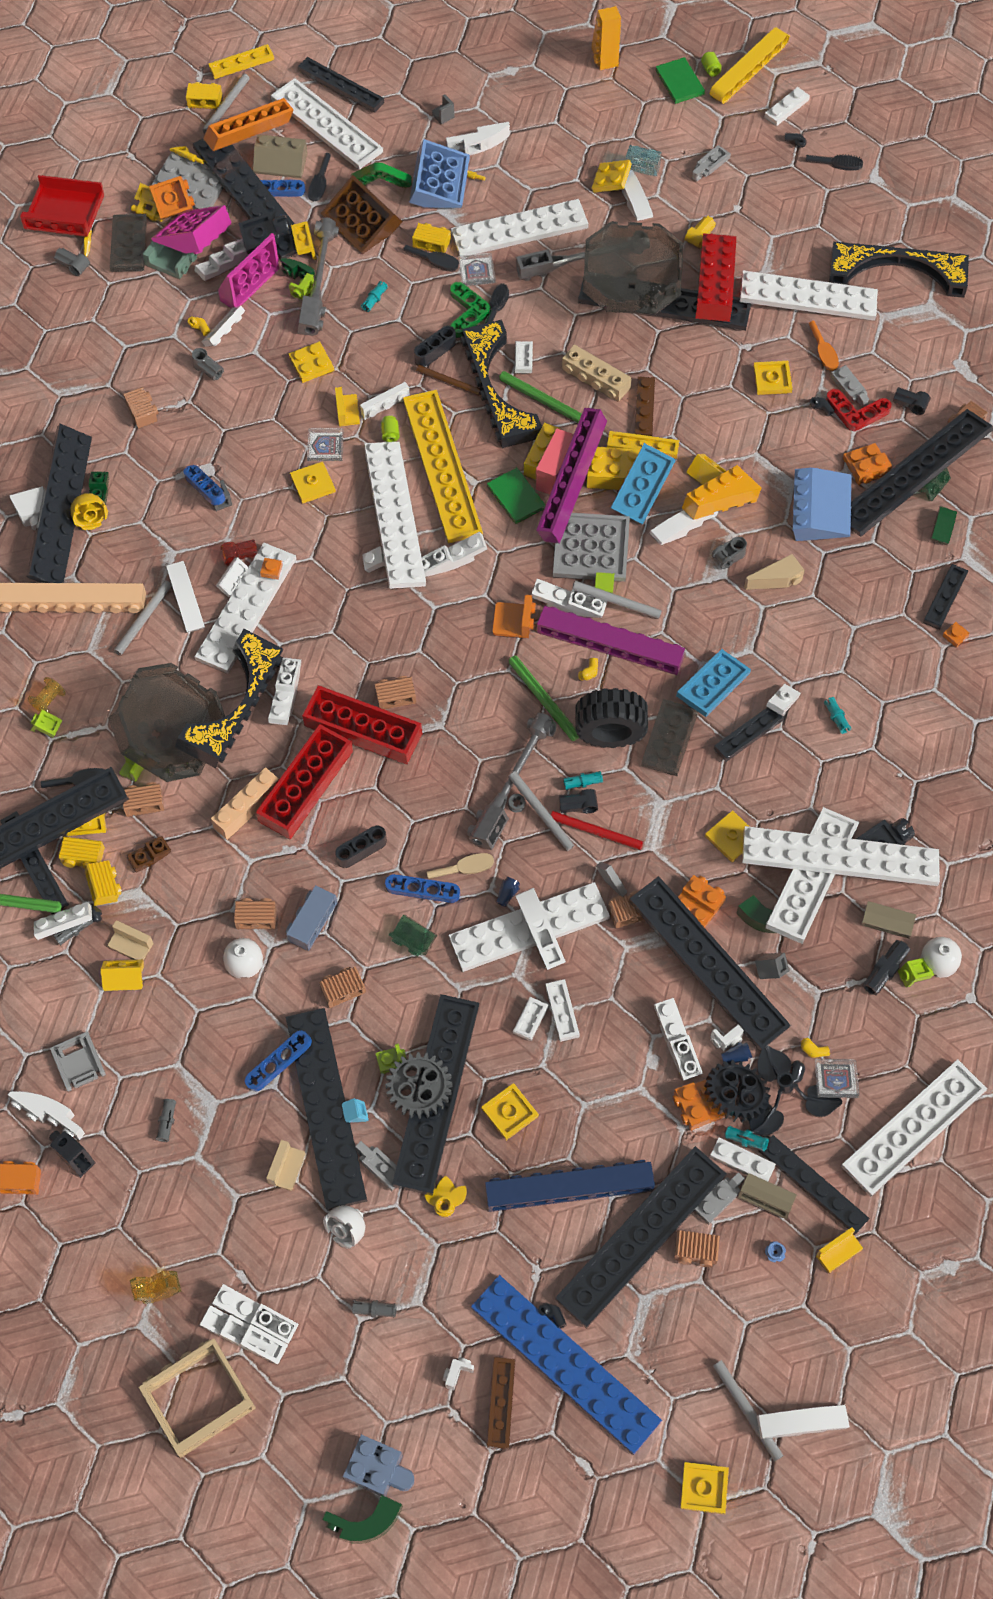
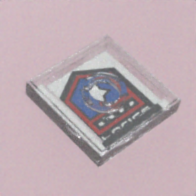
(476, 269)
(325, 444)
(837, 1078)

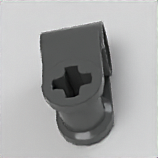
(728, 554)

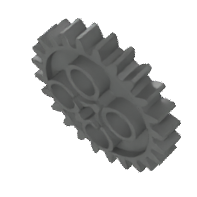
(400, 1081)

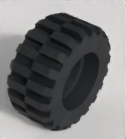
(611, 718)

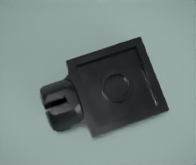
(259, 228)
(889, 833)

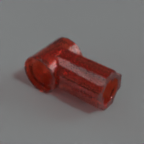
(241, 550)

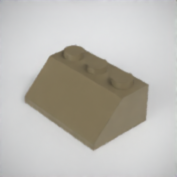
(279, 156)

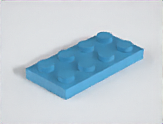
(643, 483)
(713, 683)

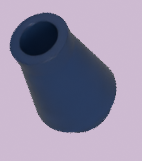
(507, 891)
(737, 1053)

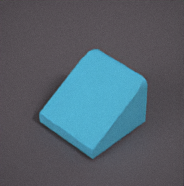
(355, 1111)

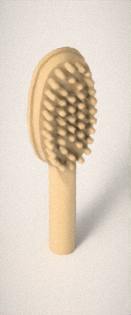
(468, 865)

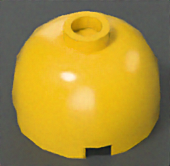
(88, 511)

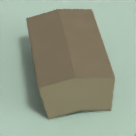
(888, 919)
(767, 1196)

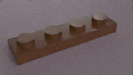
(645, 406)
(501, 1403)

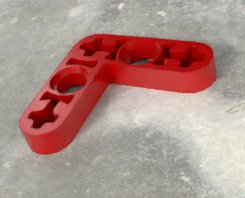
(853, 414)

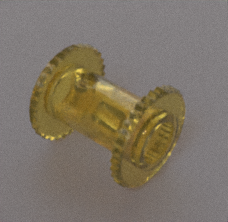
(46, 695)

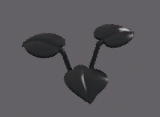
(777, 1065)

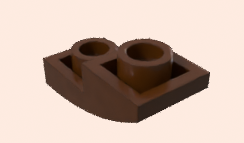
(148, 855)

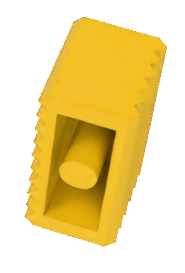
(203, 95)
(431, 238)
(80, 852)
(102, 883)

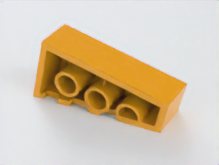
(606, 38)
(721, 493)

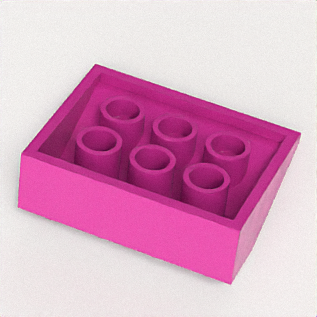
(194, 229)
(250, 274)

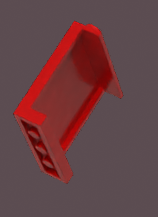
(64, 206)

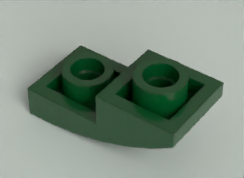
(295, 268)
(99, 484)
(944, 525)

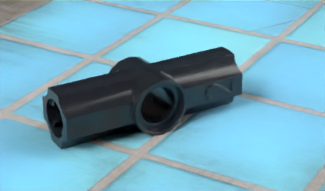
(886, 967)

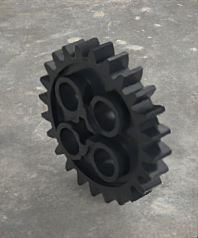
(754, 1093)

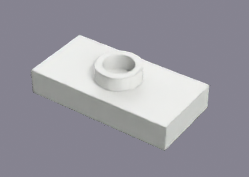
(523, 356)
(232, 577)
(783, 699)
(530, 1019)

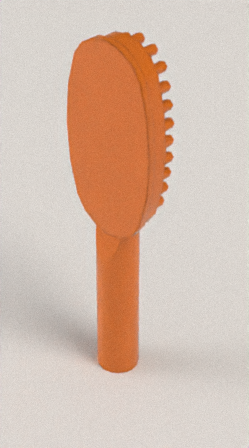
(825, 350)

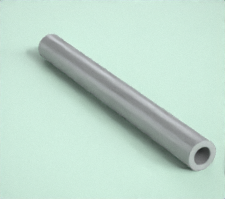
(227, 101)
(616, 599)
(142, 618)
(541, 811)
(746, 1408)

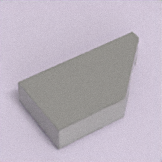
(611, 878)

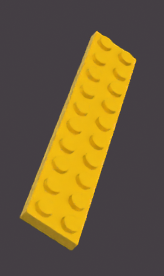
(442, 466)

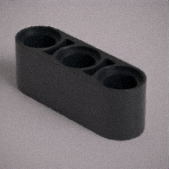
(435, 346)
(356, 854)

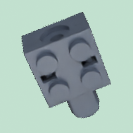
(378, 1466)

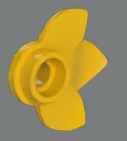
(446, 1194)

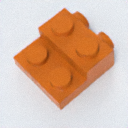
(172, 197)
(867, 463)
(702, 899)
(694, 1105)

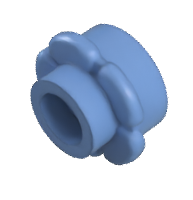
(769, 1251)

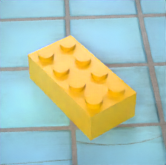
(610, 467)

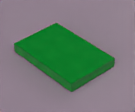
(680, 80)
(516, 495)

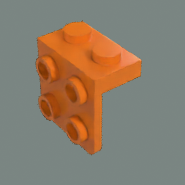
(514, 618)

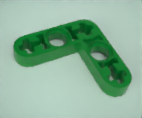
(380, 170)
(473, 308)

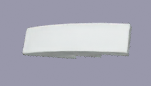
(636, 198)
(222, 261)
(677, 527)
(185, 596)
(243, 1335)
(802, 1421)

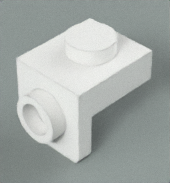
(373, 559)
(730, 1039)
(451, 1375)

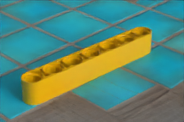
(749, 65)

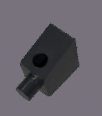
(71, 1152)

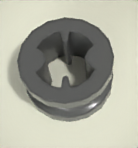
(516, 797)

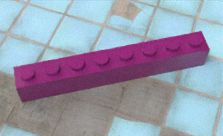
(571, 475)
(611, 640)

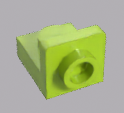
(304, 288)
(45, 723)
(915, 971)
(388, 1057)

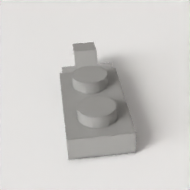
(710, 162)
(850, 385)
(377, 1164)
(719, 1198)

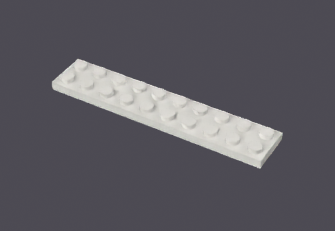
(394, 515)
(841, 856)

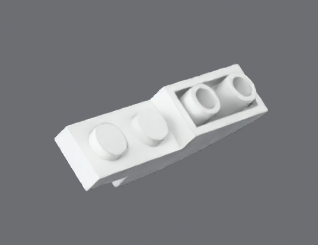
(482, 140)
(450, 558)
(568, 601)
(285, 691)
(540, 928)
(677, 1039)
(43, 1108)
(255, 1314)

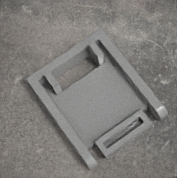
(80, 1065)

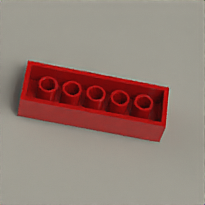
(716, 277)
(363, 724)
(304, 781)

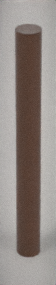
(449, 380)

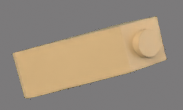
(777, 575)

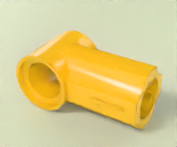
(695, 234)

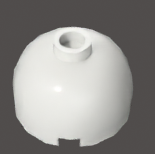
(942, 956)
(243, 958)
(346, 1225)

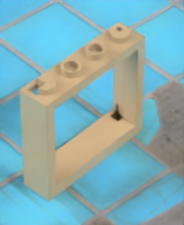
(172, 1370)

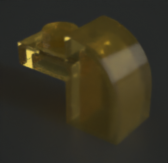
(155, 1288)

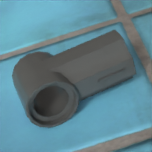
(73, 262)
(204, 363)

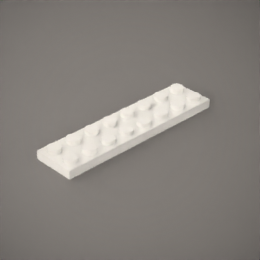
(328, 124)
(519, 228)
(808, 295)
(243, 609)
(807, 889)
(512, 934)
(913, 1128)

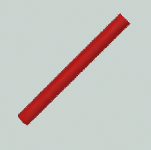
(597, 830)

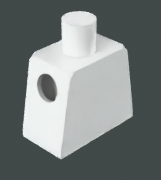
(28, 505)

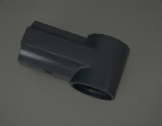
(915, 401)
(584, 801)

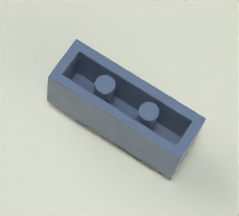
(311, 917)

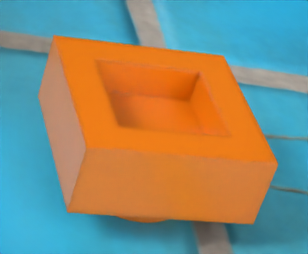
(271, 568)
(956, 634)

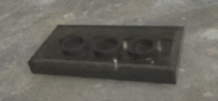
(128, 242)
(670, 737)

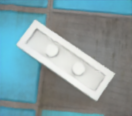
(787, 106)
(223, 326)
(384, 401)
(62, 920)
(562, 1010)
(742, 1159)

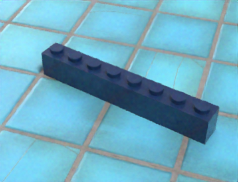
(569, 1186)

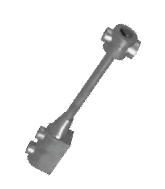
(542, 263)
(312, 306)
(493, 818)

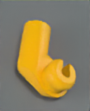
(199, 323)
(589, 672)
(812, 1050)

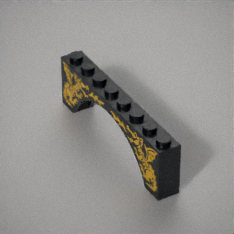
(947, 269)
(510, 423)
(210, 740)

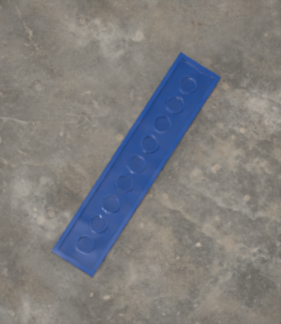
(566, 1364)

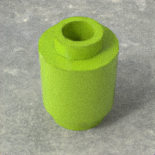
(711, 64)
(390, 429)

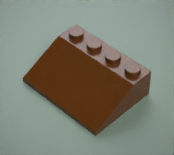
(361, 215)

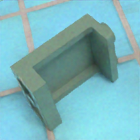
(168, 260)

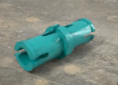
(374, 296)
(837, 715)
(583, 780)
(734, 1134)

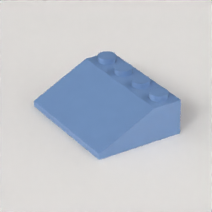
(439, 176)
(821, 504)

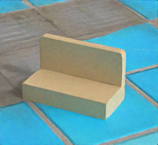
(130, 941)
(285, 1166)

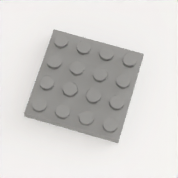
(202, 182)
(591, 546)

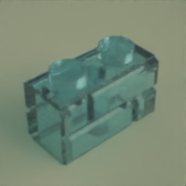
(644, 160)

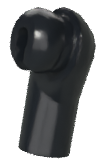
(796, 138)
(798, 1071)

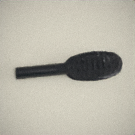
(840, 161)
(318, 183)
(438, 259)
(498, 301)
(75, 779)

